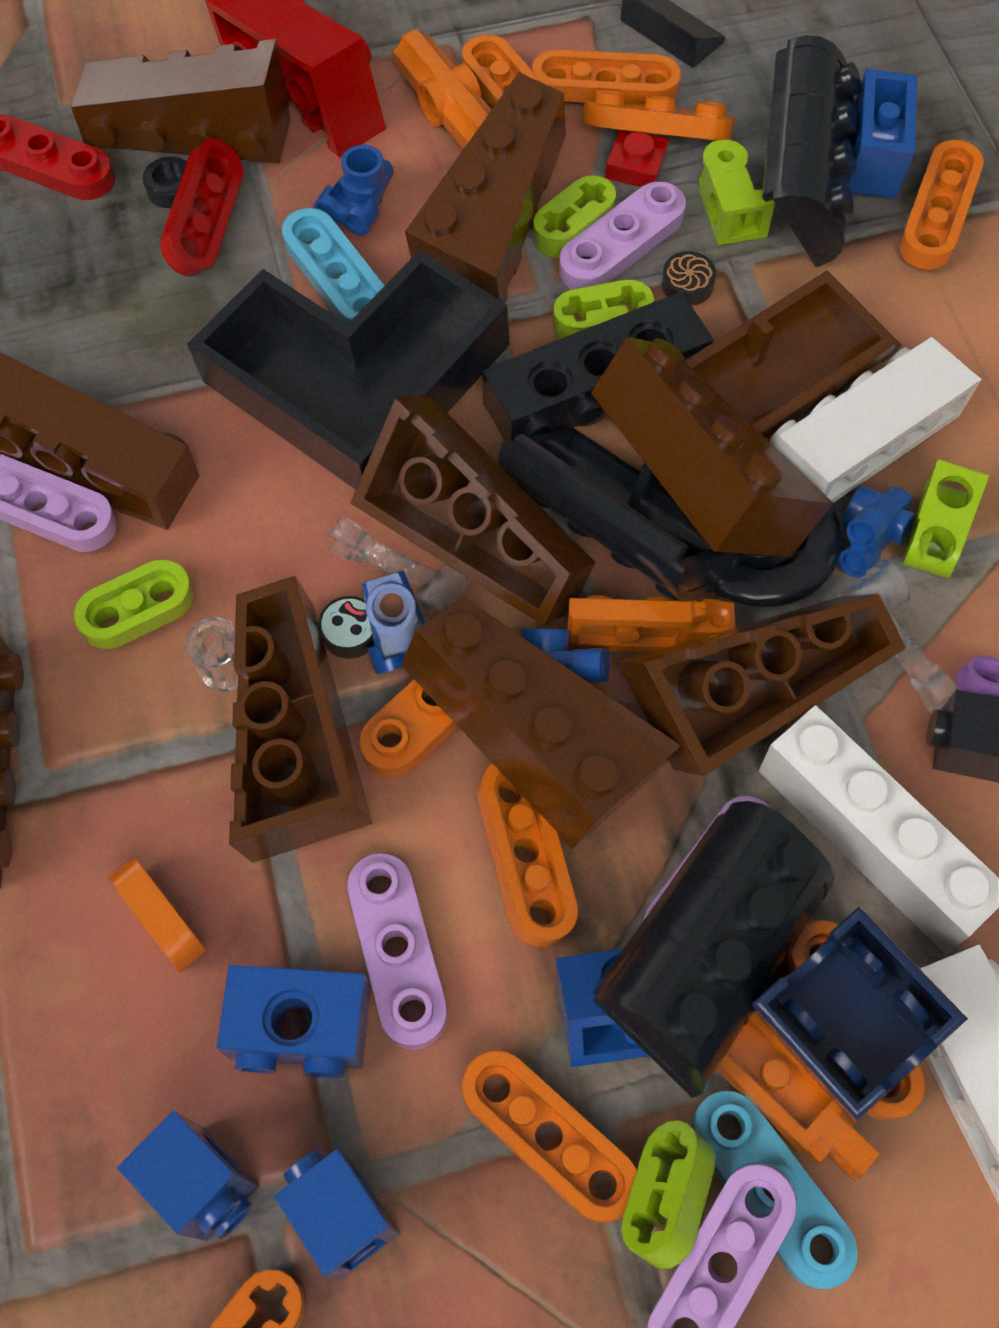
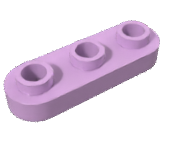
(648, 216)
(65, 511)
(401, 977)
(742, 1233)

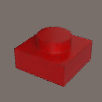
(636, 158)

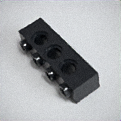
(569, 367)

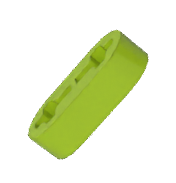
(568, 211)
(597, 304)
(668, 1195)

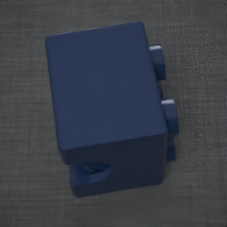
(858, 1014)

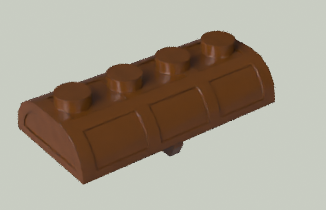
(794, 354)

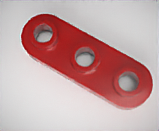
(54, 160)
(193, 238)

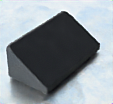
(672, 29)

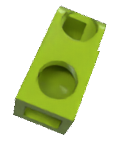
(729, 196)
(943, 519)

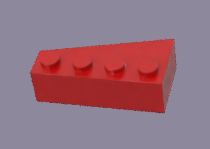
(320, 63)

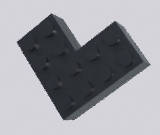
(334, 381)

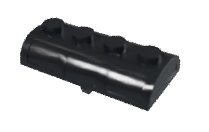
(811, 143)
(617, 509)
(715, 941)

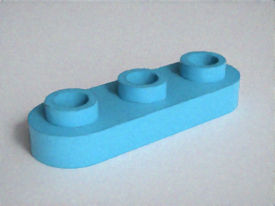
(328, 257)
(814, 1212)

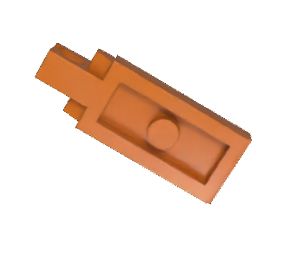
(643, 624)
(793, 1100)

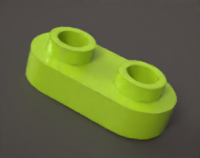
(134, 602)

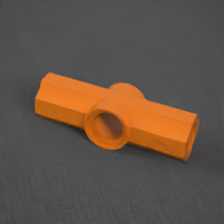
(444, 91)

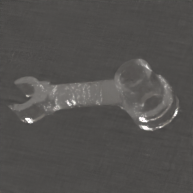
(435, 588)
(930, 682)

